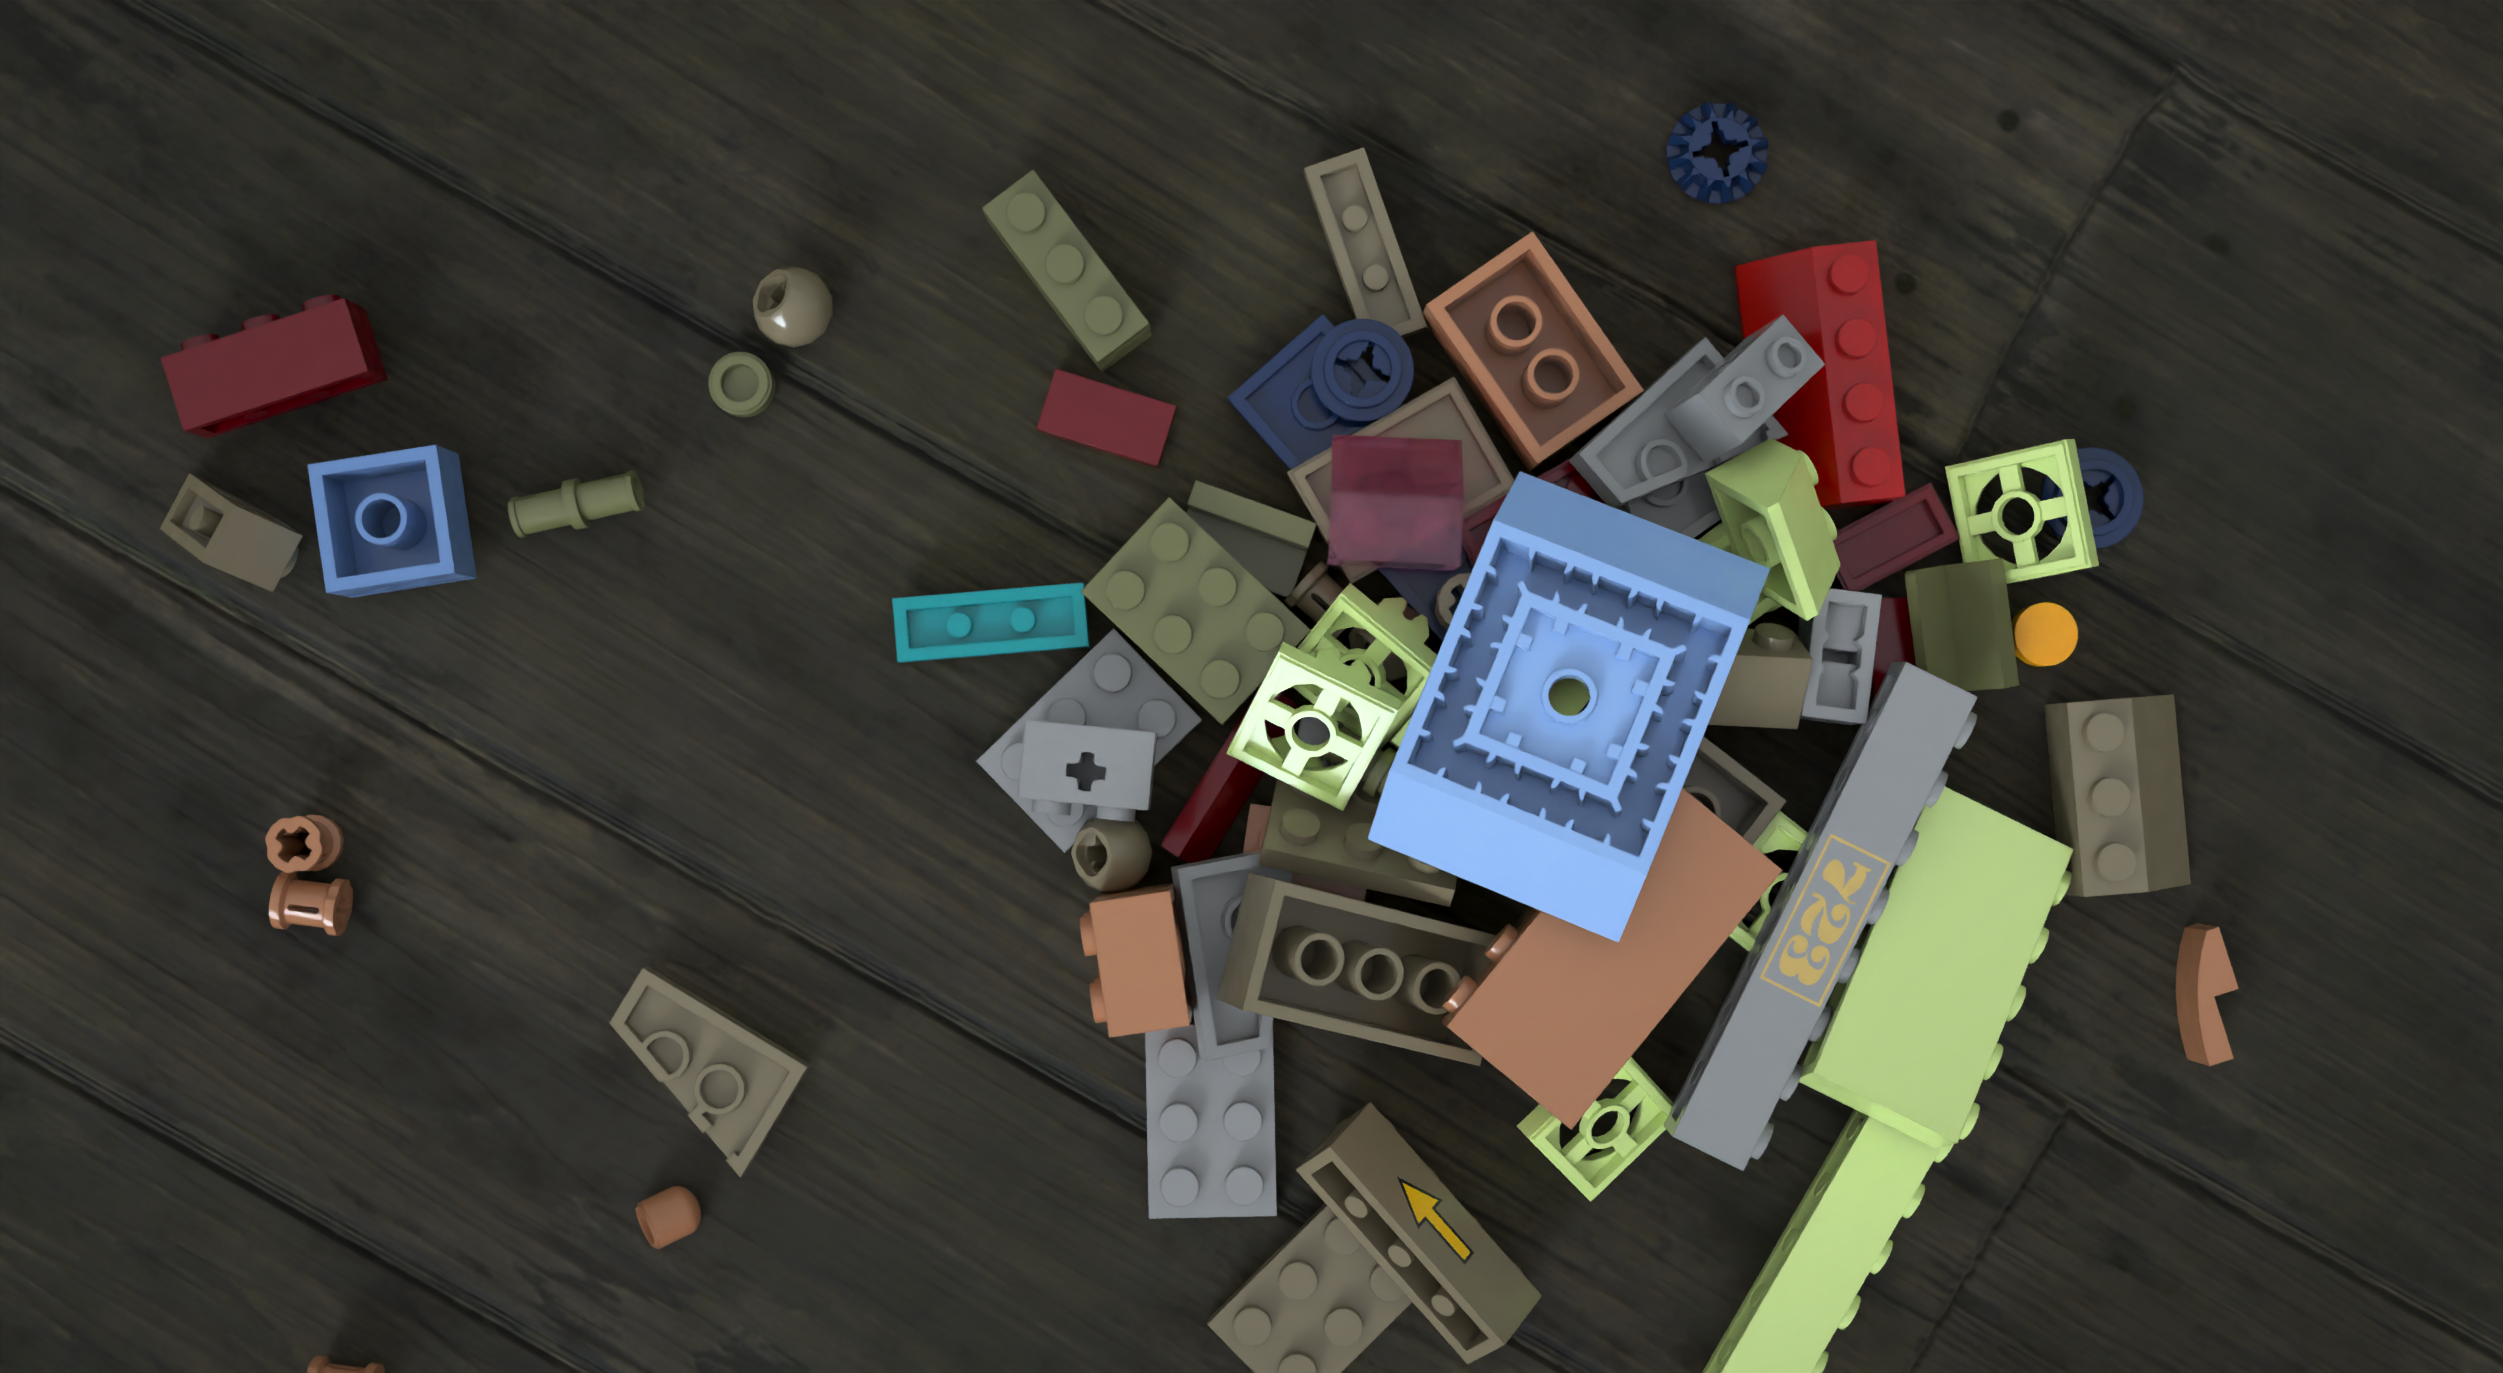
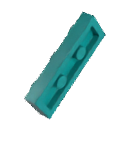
(990, 622)

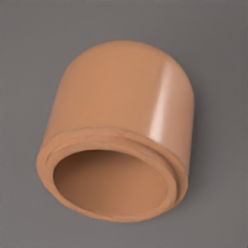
(669, 1216)

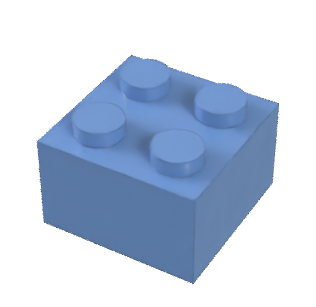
(392, 521)

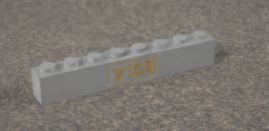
(1820, 915)

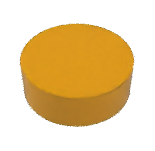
(2044, 634)

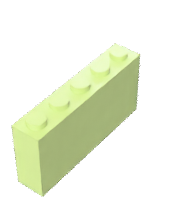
(1940, 972)

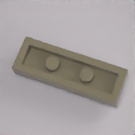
(1364, 242)

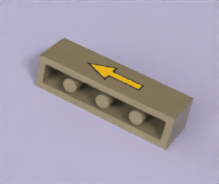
(1419, 1233)

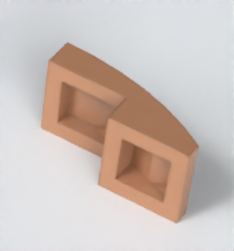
(2201, 974)

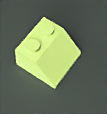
(1778, 522)

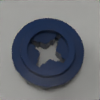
(1703, 177)
(1346, 344)
(2120, 498)

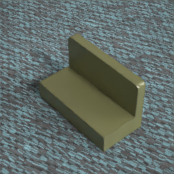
(1256, 535)
(1963, 624)

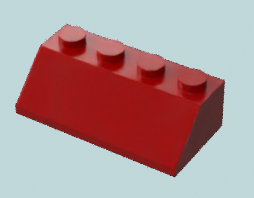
(1848, 407)

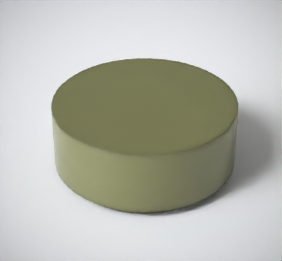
(742, 384)

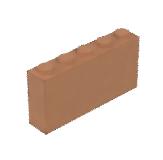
(1571, 1006)

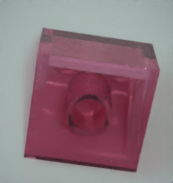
(1395, 502)

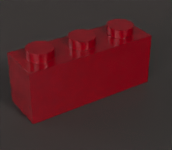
(273, 366)

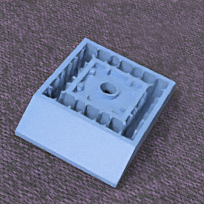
(1548, 800)

